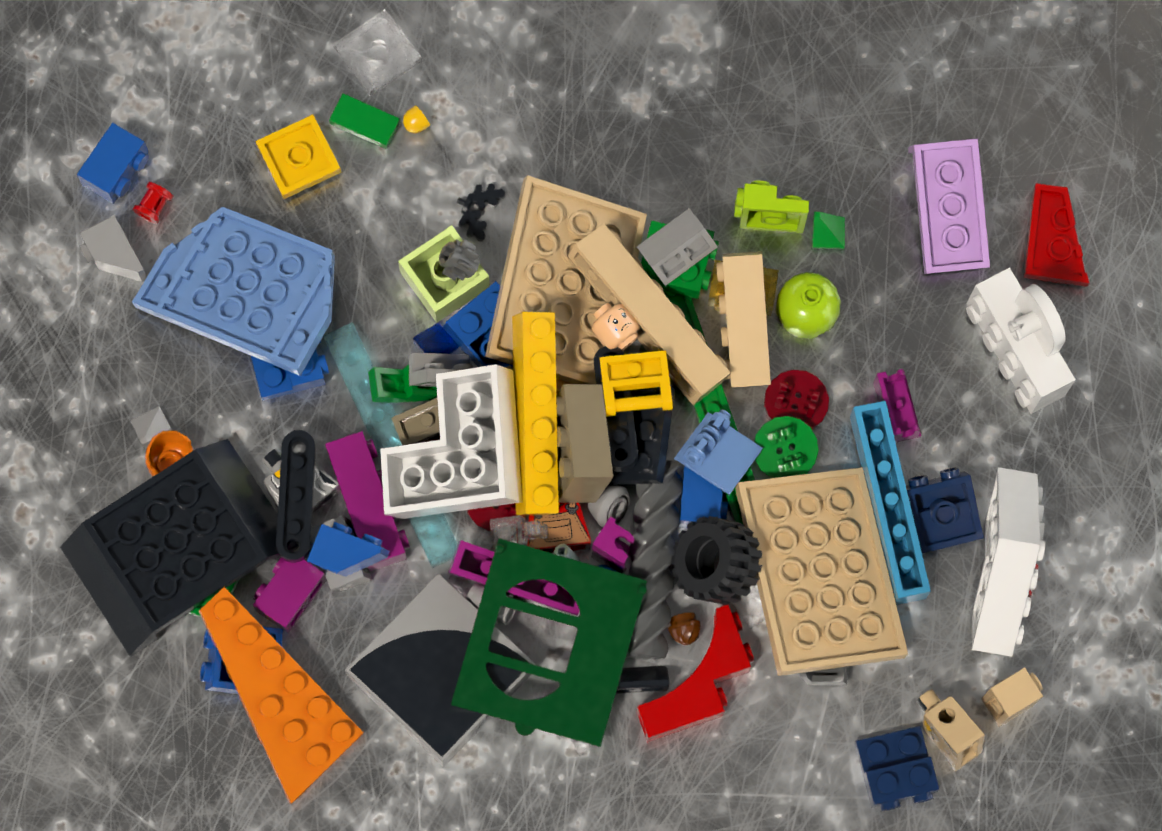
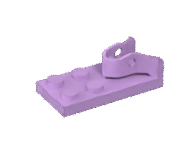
(950, 206)

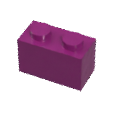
(288, 592)

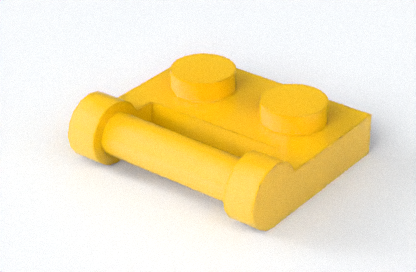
(634, 373)

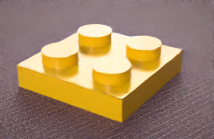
(298, 156)

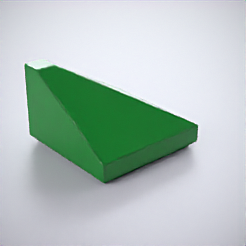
(828, 231)

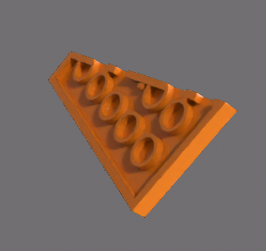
(286, 707)

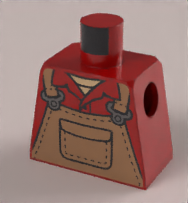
(563, 528)

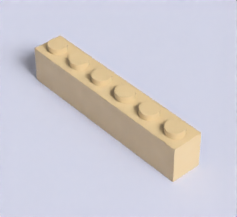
(663, 325)

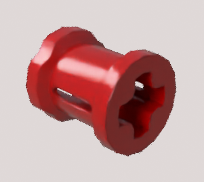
(152, 202)

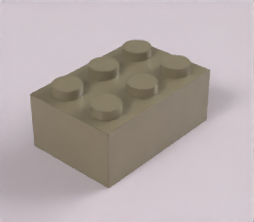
(582, 444)

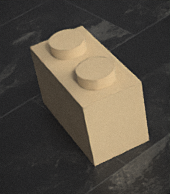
(1013, 696)

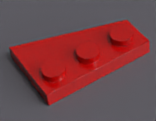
(1052, 239)

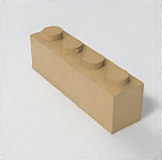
(746, 318)

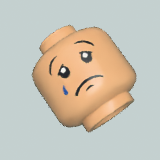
(615, 326)

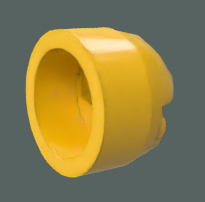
(415, 120)

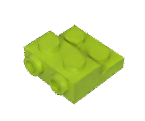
(762, 210)

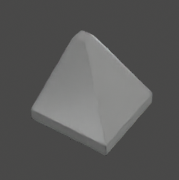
(150, 424)

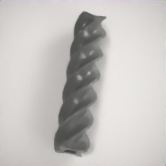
(651, 554)

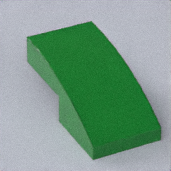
(392, 386)

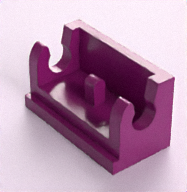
(900, 406)
(609, 548)

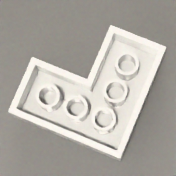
(476, 453)
(1011, 553)

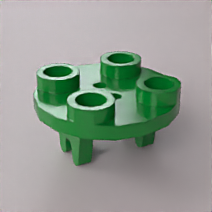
(781, 433)

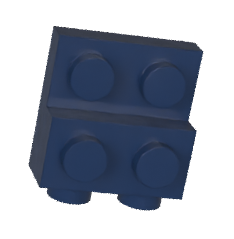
(944, 510)
(897, 768)

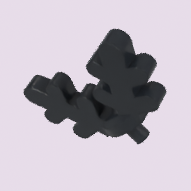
(479, 198)

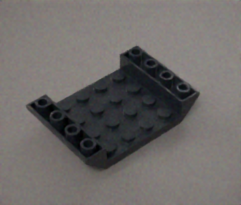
(174, 543)

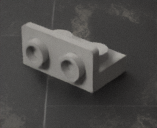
(425, 366)

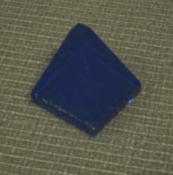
(435, 341)

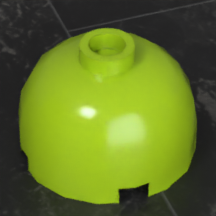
(808, 305)

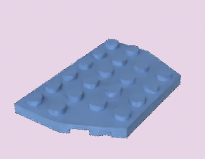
(245, 288)

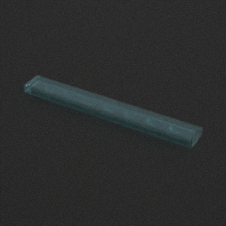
(354, 366)

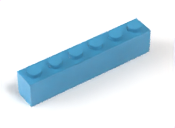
(890, 501)

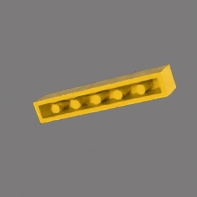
(536, 411)

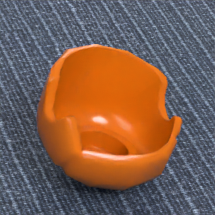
(165, 450)

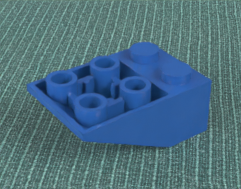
(473, 324)

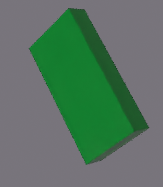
(364, 121)

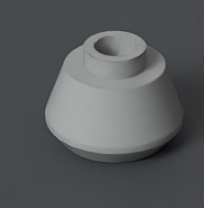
(612, 502)

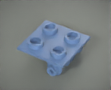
(718, 452)

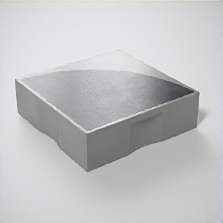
(417, 664)

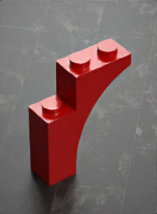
(697, 697)

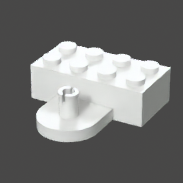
(1025, 337)

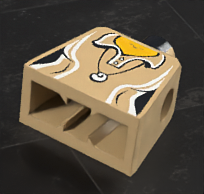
(957, 739)

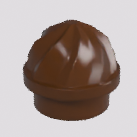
(684, 628)

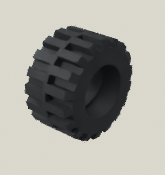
(736, 564)

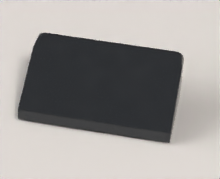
(643, 679)

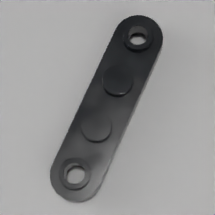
(620, 427)
(296, 496)

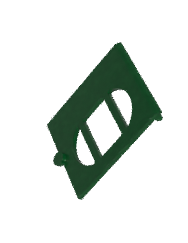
(605, 627)

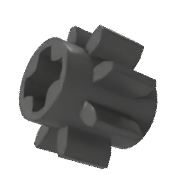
(459, 259)

